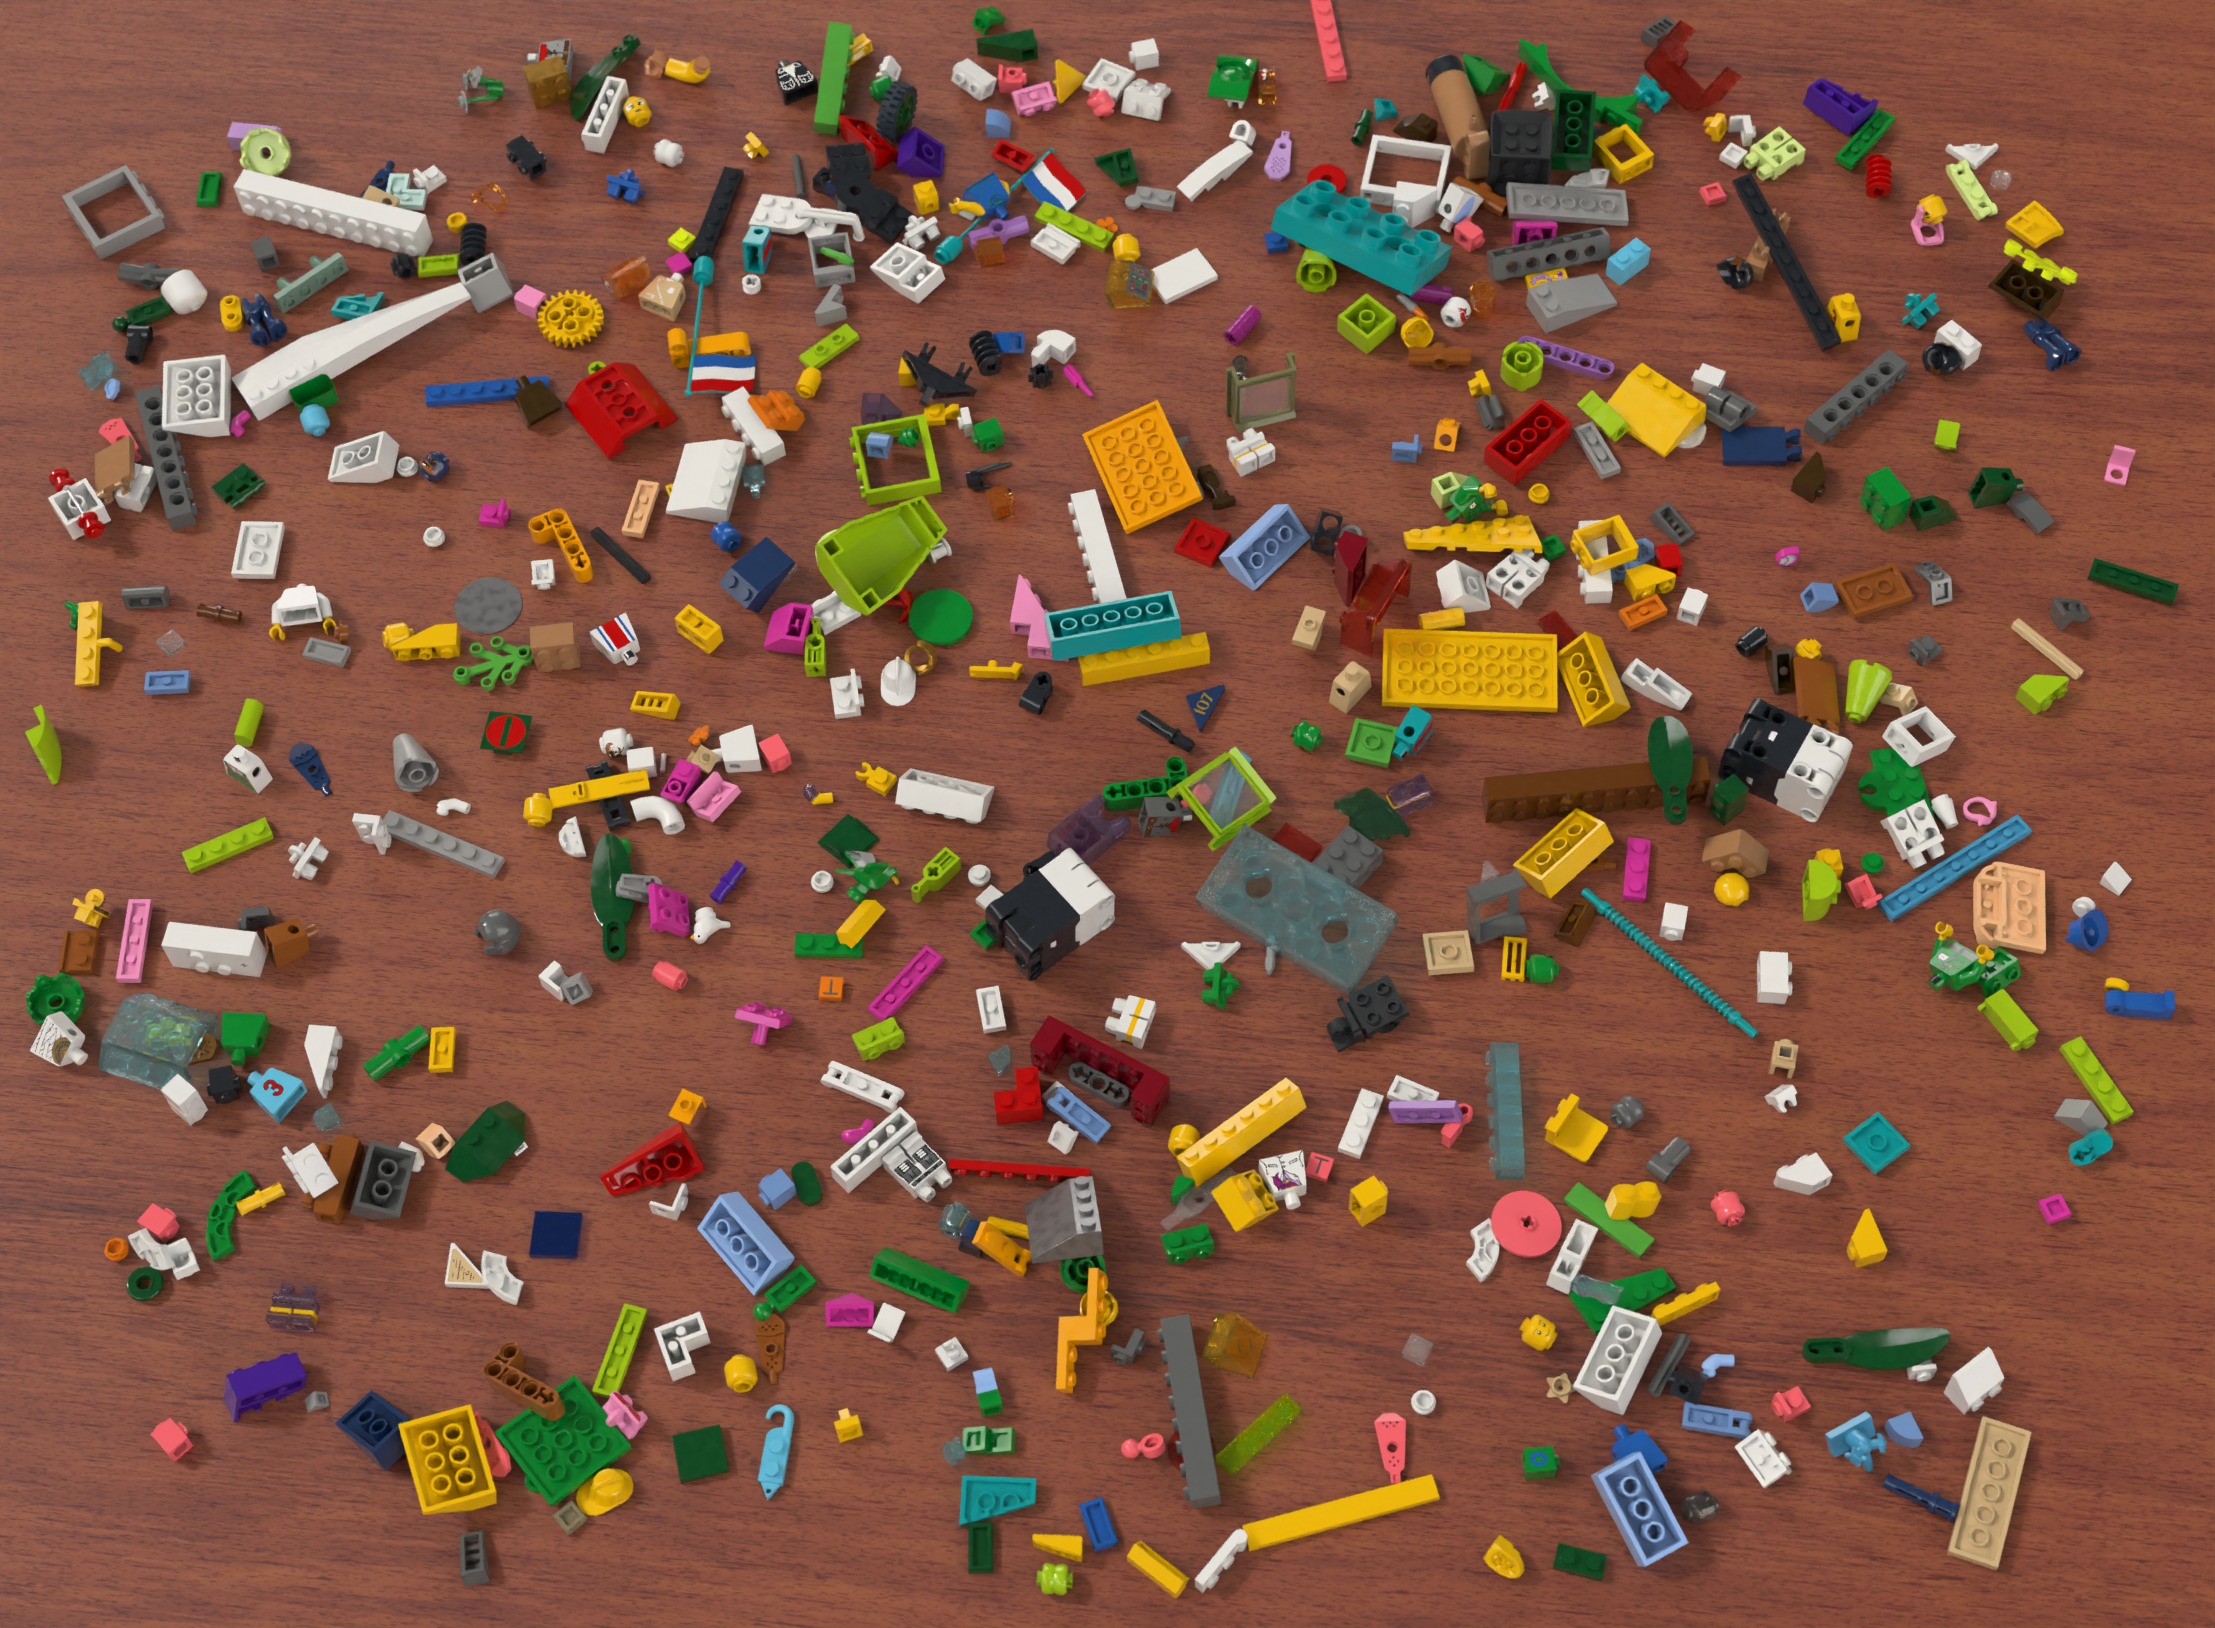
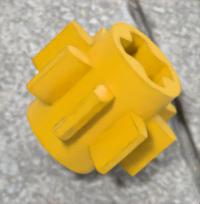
(1809, 649)

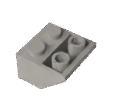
(486, 282)

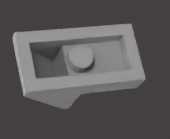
(831, 307)

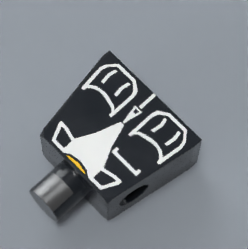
(795, 81)

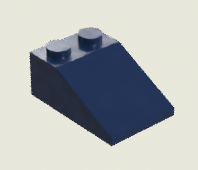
(757, 575)
(375, 1429)

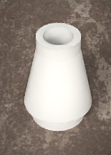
(1945, 810)

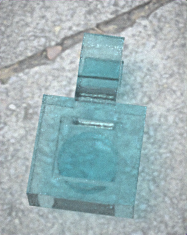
(753, 478)

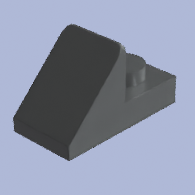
(2065, 611)

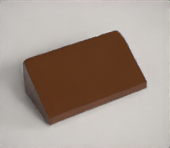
(1576, 923)

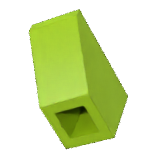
(2040, 691)

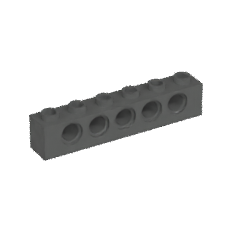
(1558, 246)
(1856, 397)

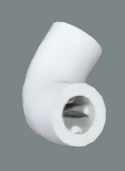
(661, 809)

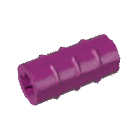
(1433, 294)
(1242, 325)

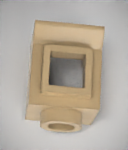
(1783, 1056)

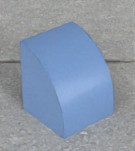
(997, 124)
(879, 445)
(1819, 597)
(1904, 1431)

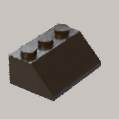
(2027, 289)

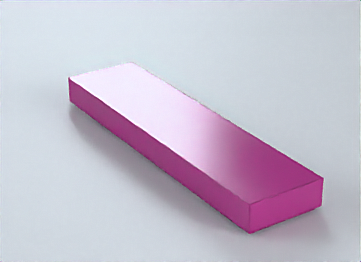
(905, 984)

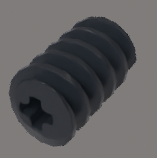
(472, 243)
(985, 353)

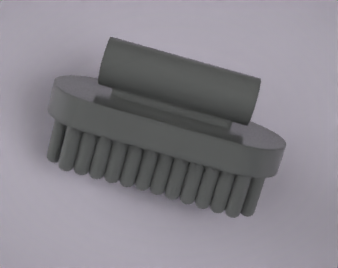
(1490, 412)

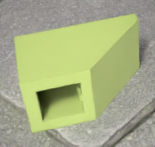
(1445, 486)

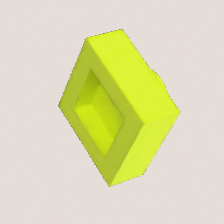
(681, 240)

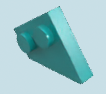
(356, 306)

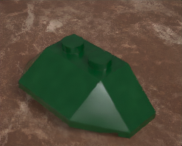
(487, 1143)

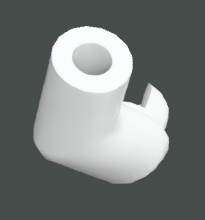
(446, 805)

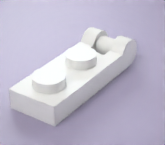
(1222, 1559)

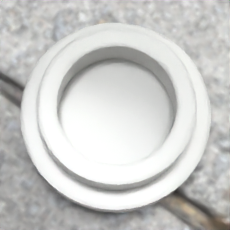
(407, 466)
(434, 537)
(979, 875)
(822, 881)
(2082, 906)
(1423, 1402)

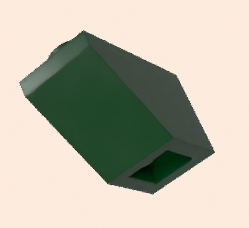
(1930, 512)

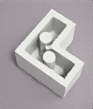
(678, 1339)

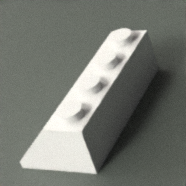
(944, 795)
(1618, 1359)

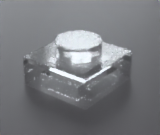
(1417, 1349)

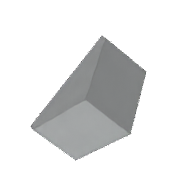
(2080, 1116)

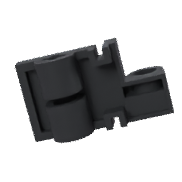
(1368, 1011)

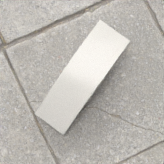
(1655, 685)
(1571, 1256)

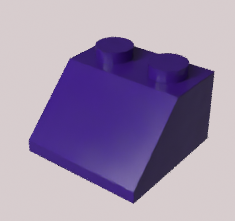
(920, 154)

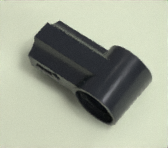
(138, 340)

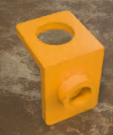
(1449, 427)
(686, 1106)

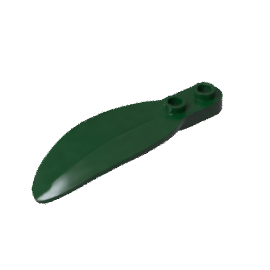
(597, 75)
(1671, 764)
(610, 910)
(1879, 1348)

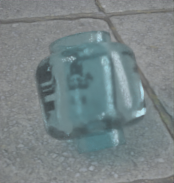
(954, 1219)

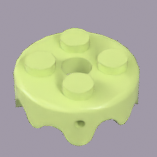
(252, 148)

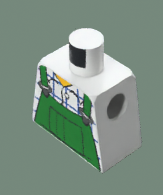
(240, 766)

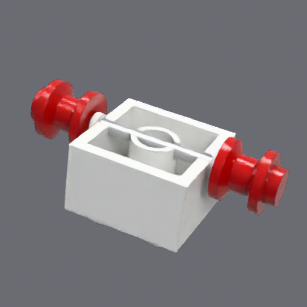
(77, 505)

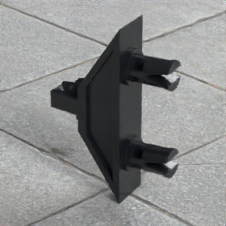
(935, 382)

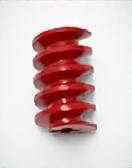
(1878, 176)

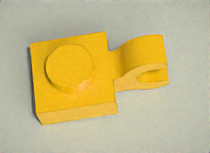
(938, 414)

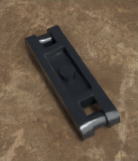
(612, 804)

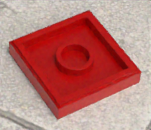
(1202, 542)

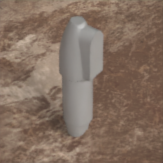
(1270, 961)

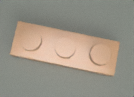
(640, 508)

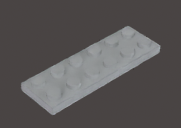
(1567, 204)

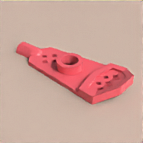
(116, 430)
(1392, 1436)
(496, 1455)

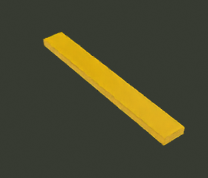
(1341, 1512)

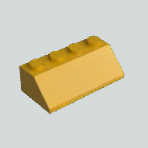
(1592, 680)
(1564, 852)

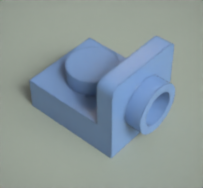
(1406, 451)

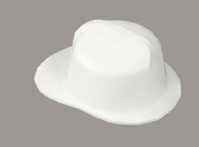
(898, 682)

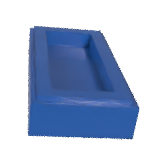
(1098, 1524)

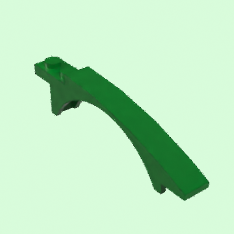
(1613, 110)

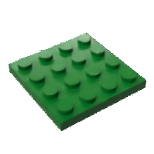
(565, 1451)

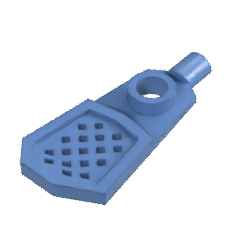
(1644, 555)

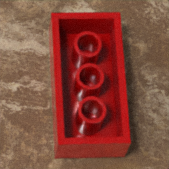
(1527, 442)

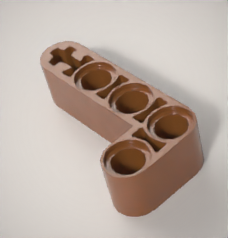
(506, 1378)

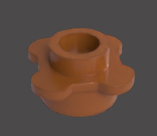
(341, 632)

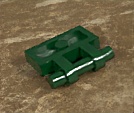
(236, 482)

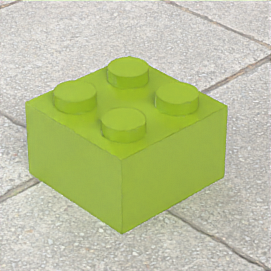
(1366, 323)

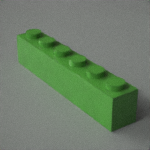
(833, 77)

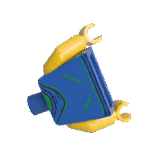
(984, 198)

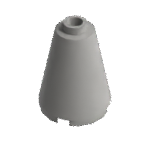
(412, 764)

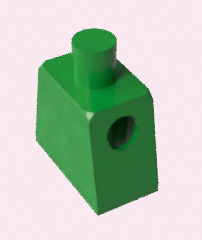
(243, 1035)

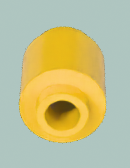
(808, 382)

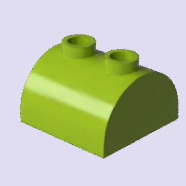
(1818, 890)

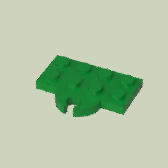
(1893, 782)

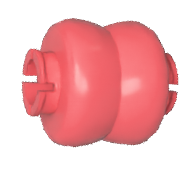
(1101, 103)
(1727, 1208)

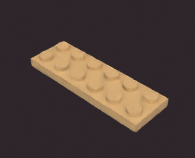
(1989, 1493)

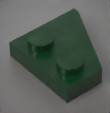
(1119, 167)

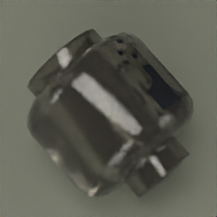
(1699, 1507)

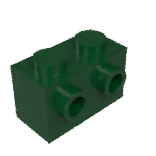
(1728, 799)

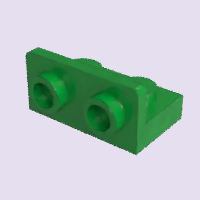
(1999, 972)
(1187, 1244)

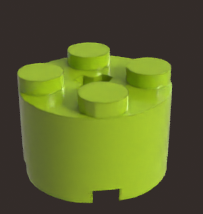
(1522, 365)

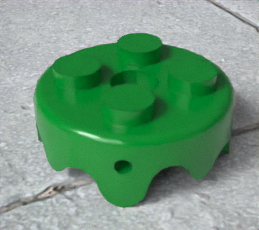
(50, 989)

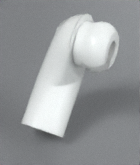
(419, 1160)

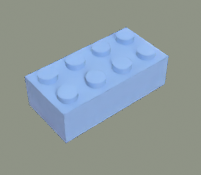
(1639, 1509)

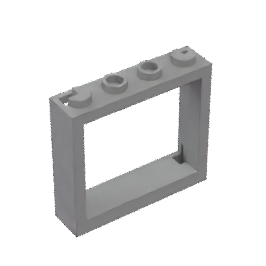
(125, 236)

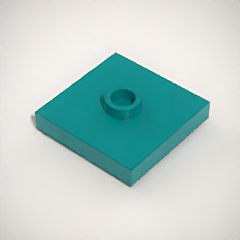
(1876, 1143)

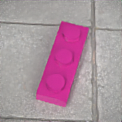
(1636, 869)

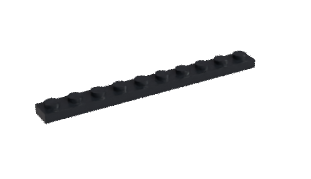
(1786, 262)

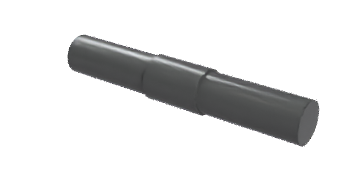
(798, 176)

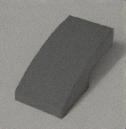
(2033, 513)

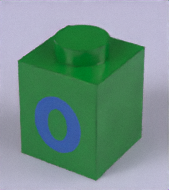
(1540, 1463)

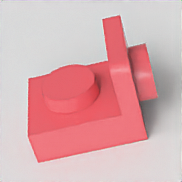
(1790, 1404)

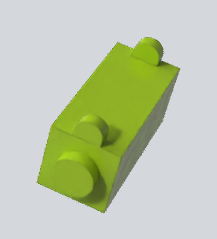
(2009, 1020)

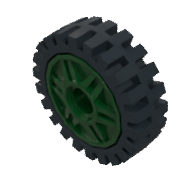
(897, 111)

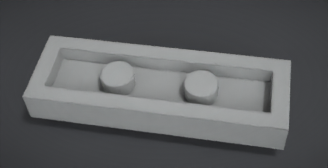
(1596, 450)

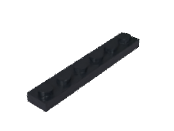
(717, 213)

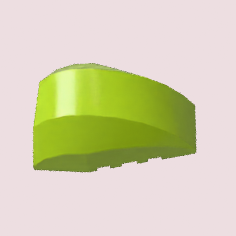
(879, 553)

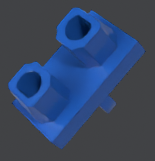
(625, 184)

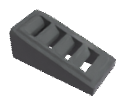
(1648, 33)
(1673, 515)
(474, 1573)

